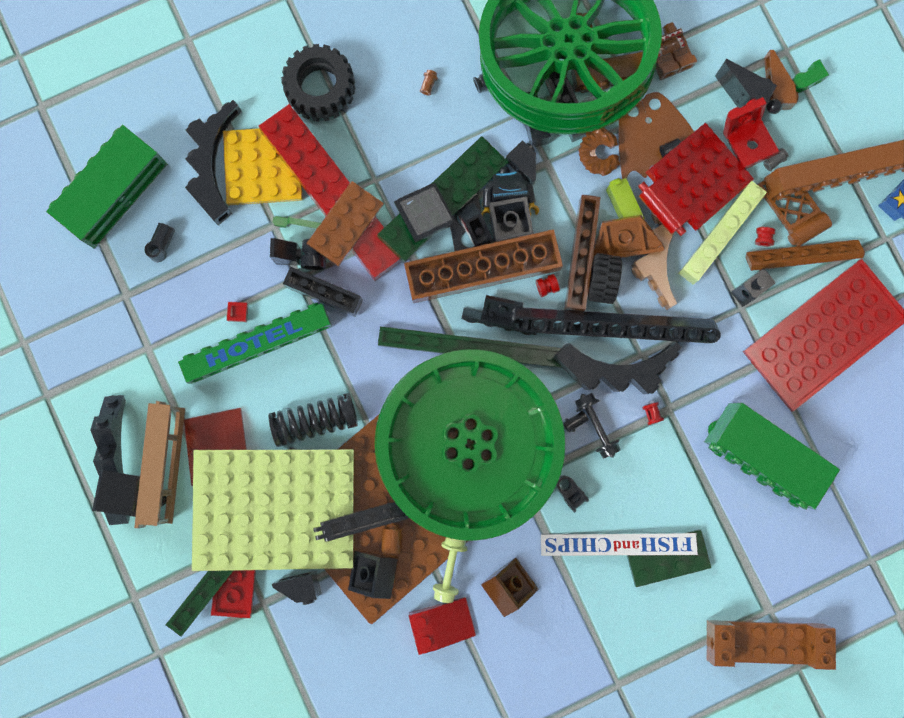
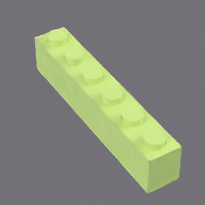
(722, 232)

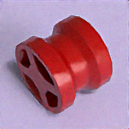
(765, 236)

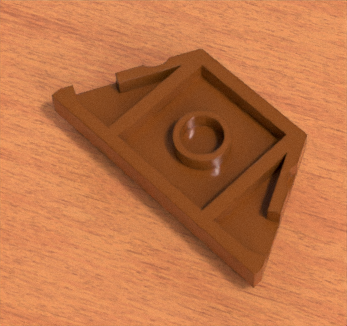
(627, 238)

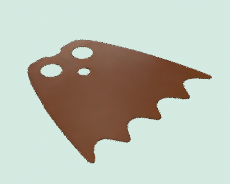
(641, 140)

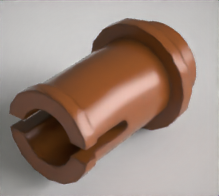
(428, 82)

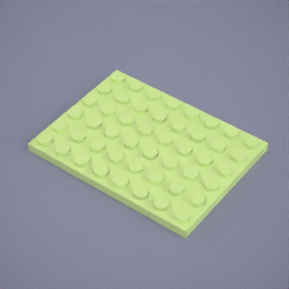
(263, 507)

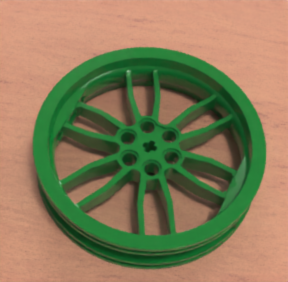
(569, 45)

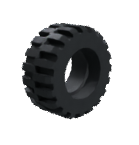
(312, 60)

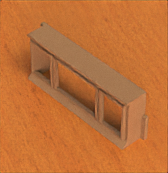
(154, 465)

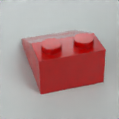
(441, 625)

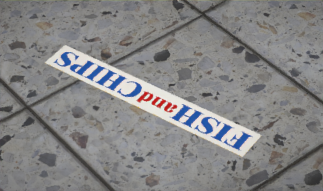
(618, 544)

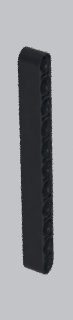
(622, 330)

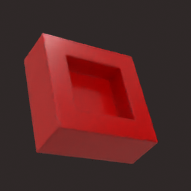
(237, 312)

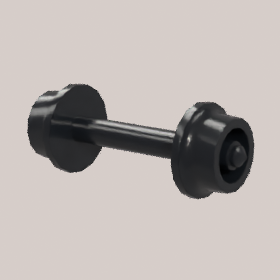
(608, 448)

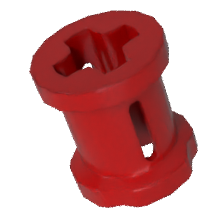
(653, 413)

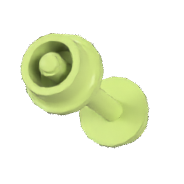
(445, 592)

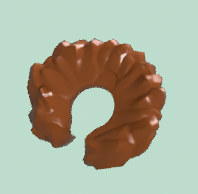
(588, 155)

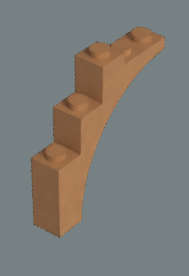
(655, 268)

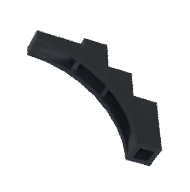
(203, 160)
(617, 377)
(107, 436)

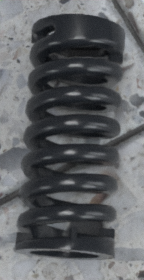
(281, 433)

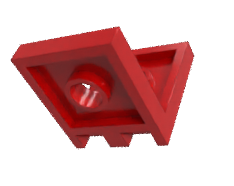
(745, 126)

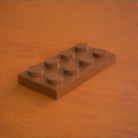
(345, 223)

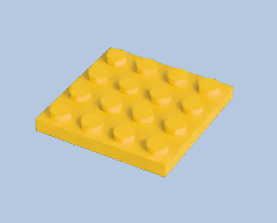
(256, 171)

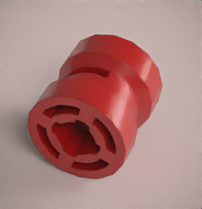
(547, 285)

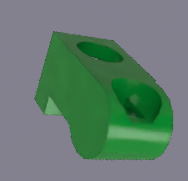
(815, 75)

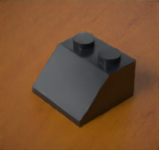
(510, 219)
(372, 575)
(300, 588)

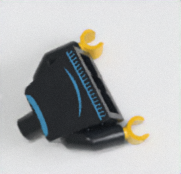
(508, 186)

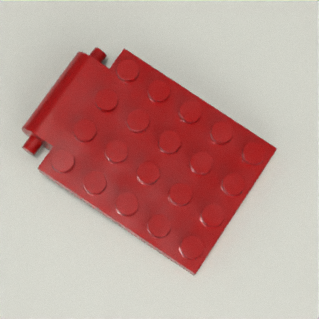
(693, 181)

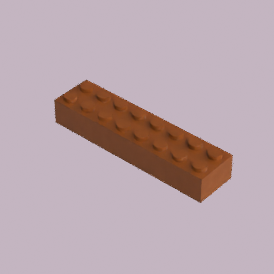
(835, 170)
(483, 266)

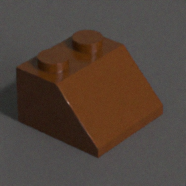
(510, 587)

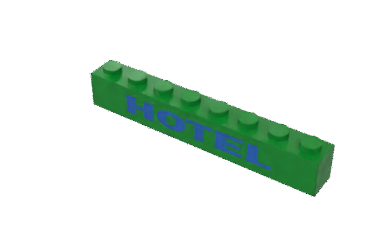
(255, 343)

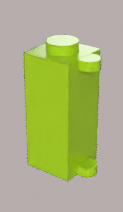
(623, 198)

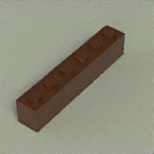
(582, 253)

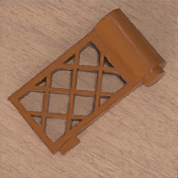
(804, 228)

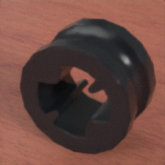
(479, 83)

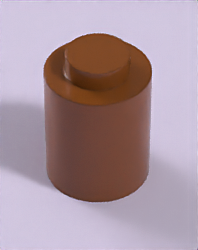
(391, 539)

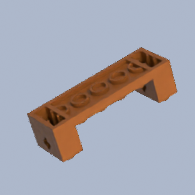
(771, 643)

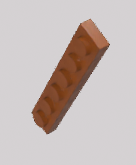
(805, 255)

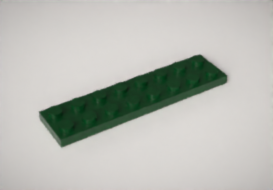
(457, 186)

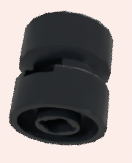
(312, 259)

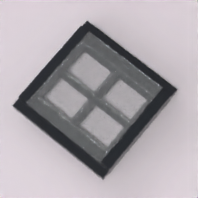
(425, 212)

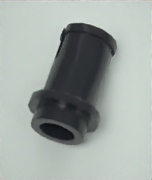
(576, 421)

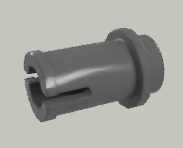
(772, 162)

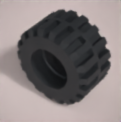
(605, 278)

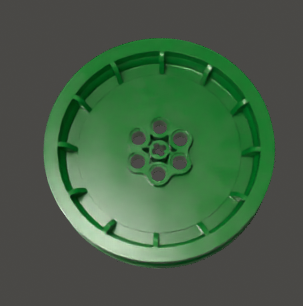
(523, 444)

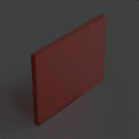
(214, 432)

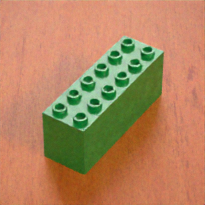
(107, 186)
(771, 456)

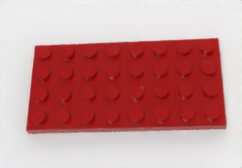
(826, 335)

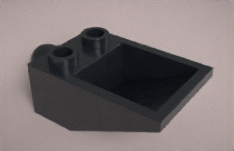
(745, 85)
(118, 493)

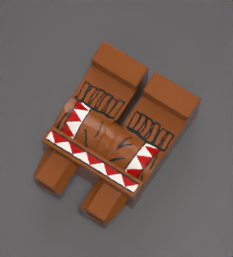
(674, 53)

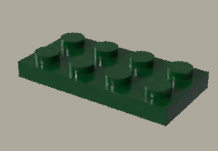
(656, 568)

